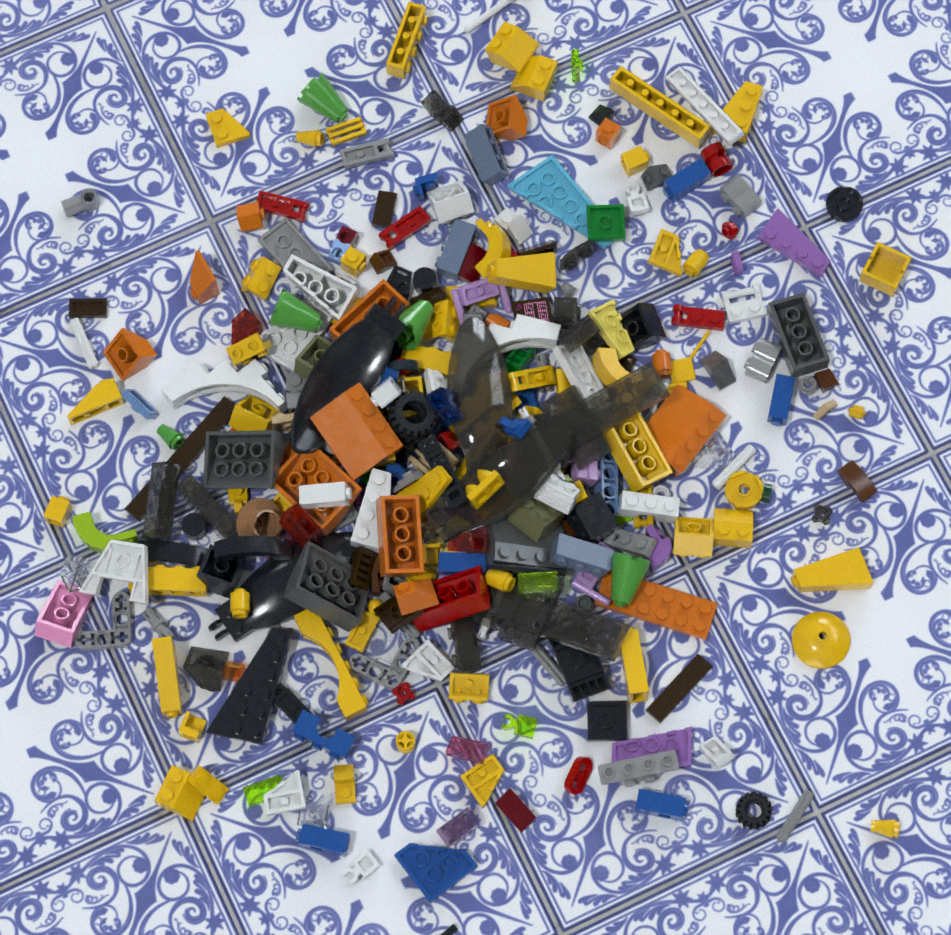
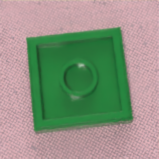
(605, 223)

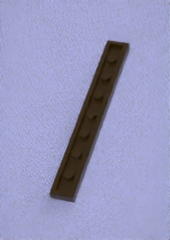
(188, 451)

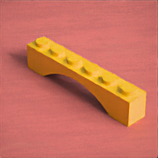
(348, 698)

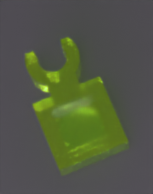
(523, 725)

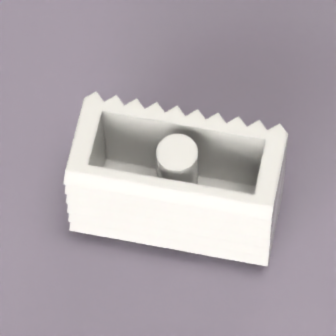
(385, 393)
(558, 494)

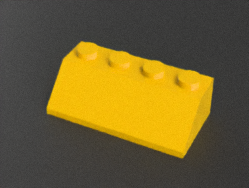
(637, 453)

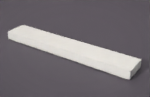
(704, 106)

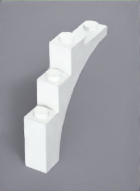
(526, 333)
(198, 381)

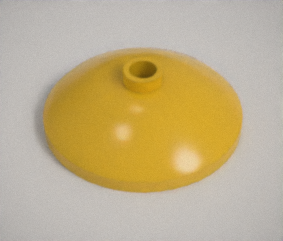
(816, 651)

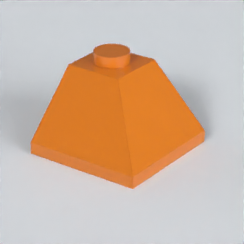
(507, 118)
(202, 280)
(129, 353)
(415, 595)

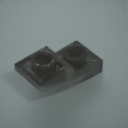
(571, 259)

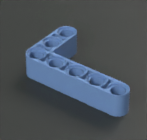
(608, 484)

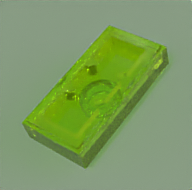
(576, 65)
(537, 582)
(255, 792)

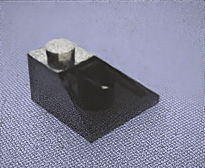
(206, 667)

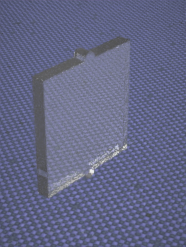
(384, 644)

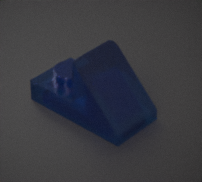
(444, 406)

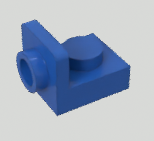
(426, 183)

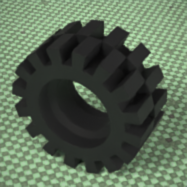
(753, 798)

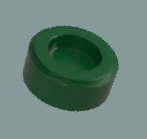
(766, 493)

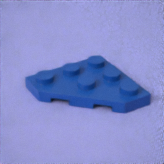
(435, 867)

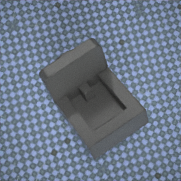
(655, 175)

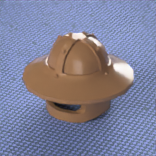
(259, 518)

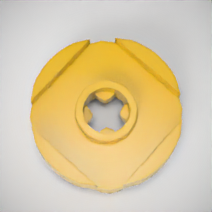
(740, 500)

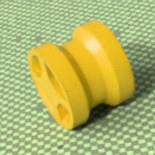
(404, 738)

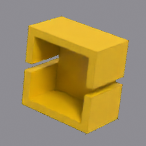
(886, 269)

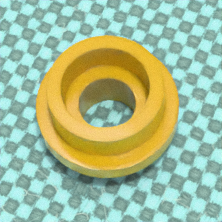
(856, 412)

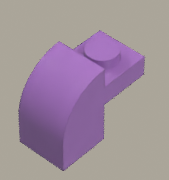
(661, 551)

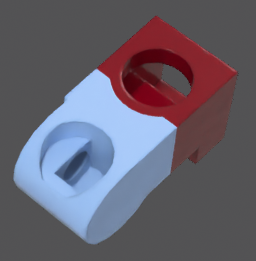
(344, 239)

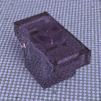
(458, 828)

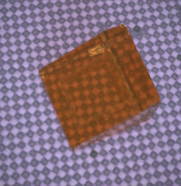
(234, 671)

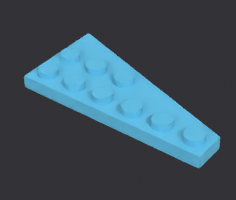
(555, 193)

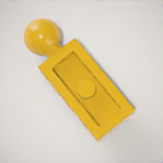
(362, 633)

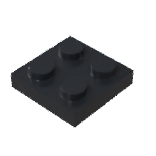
(607, 721)

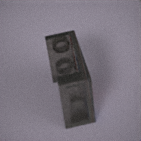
(582, 333)

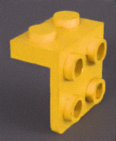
(443, 322)

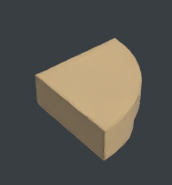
(830, 405)

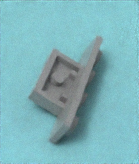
(638, 769)

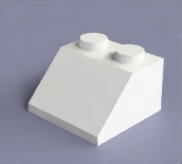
(450, 202)

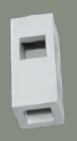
(324, 495)

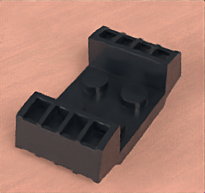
(580, 670)

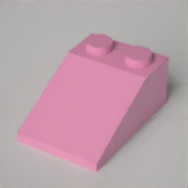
(62, 615)

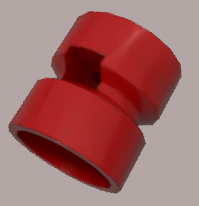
(716, 158)

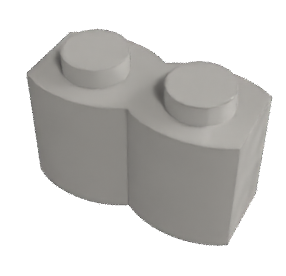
(740, 196)
(763, 360)

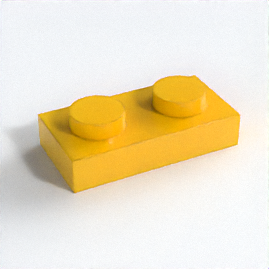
(207, 785)

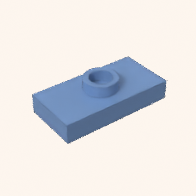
(139, 404)

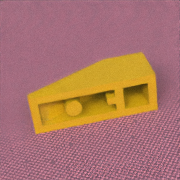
(99, 399)

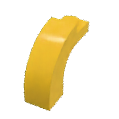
(498, 247)
(607, 365)

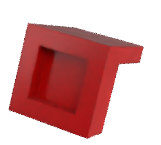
(449, 441)

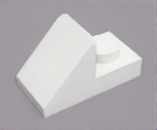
(514, 226)
(716, 753)

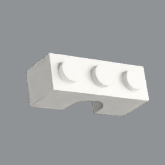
(661, 507)

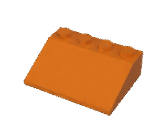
(683, 426)
(356, 432)
(315, 469)

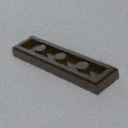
(679, 688)

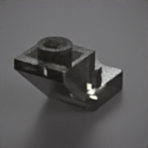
(443, 113)

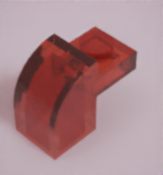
(469, 543)

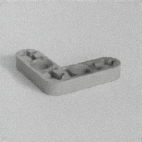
(118, 629)
(392, 671)

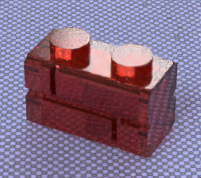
(300, 525)

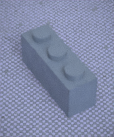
(486, 154)
(455, 248)
(581, 555)

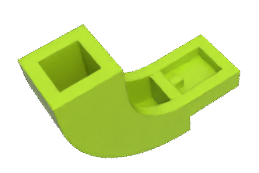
(94, 538)

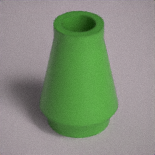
(171, 437)

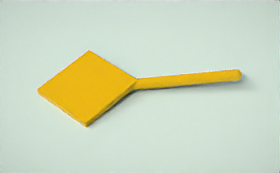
(683, 368)

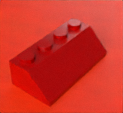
(457, 597)

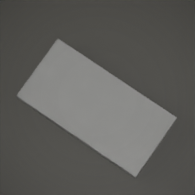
(286, 240)

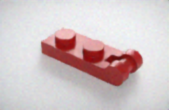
(282, 206)
(405, 227)
(698, 318)

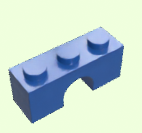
(306, 729)

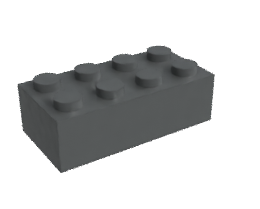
(798, 335)

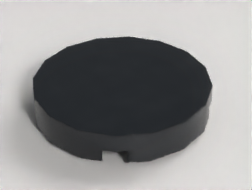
(844, 204)

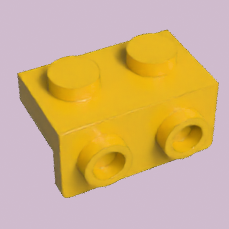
(261, 277)
(247, 348)
(469, 687)

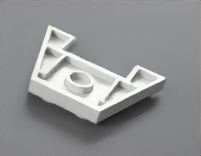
(123, 563)

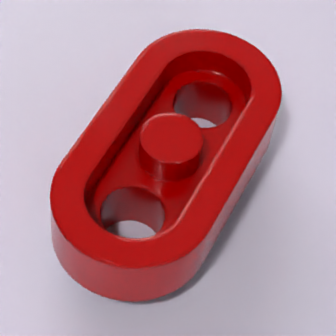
(578, 775)

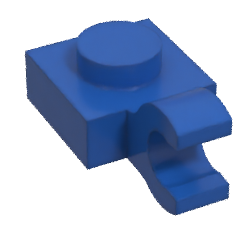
(515, 428)

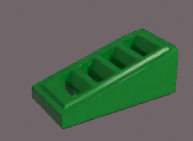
(524, 359)

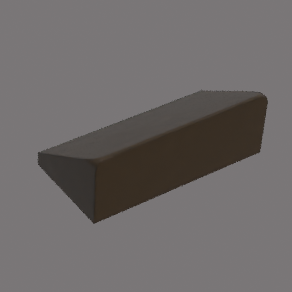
(545, 247)

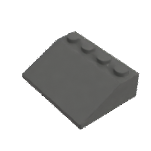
(242, 459)
(512, 546)
(324, 588)

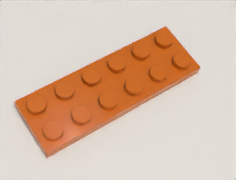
(664, 608)

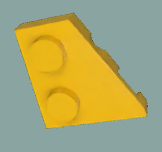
(225, 128)

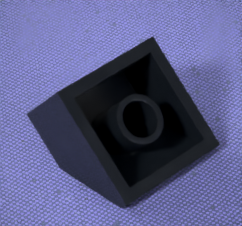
(643, 325)
(592, 519)
(221, 575)

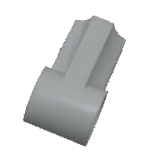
(78, 203)

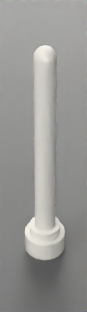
(485, 16)

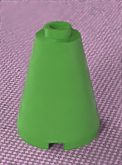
(322, 98)
(294, 314)
(417, 320)
(626, 577)

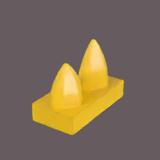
(489, 484)

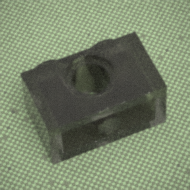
(566, 311)

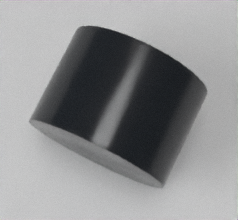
(424, 280)
(194, 526)

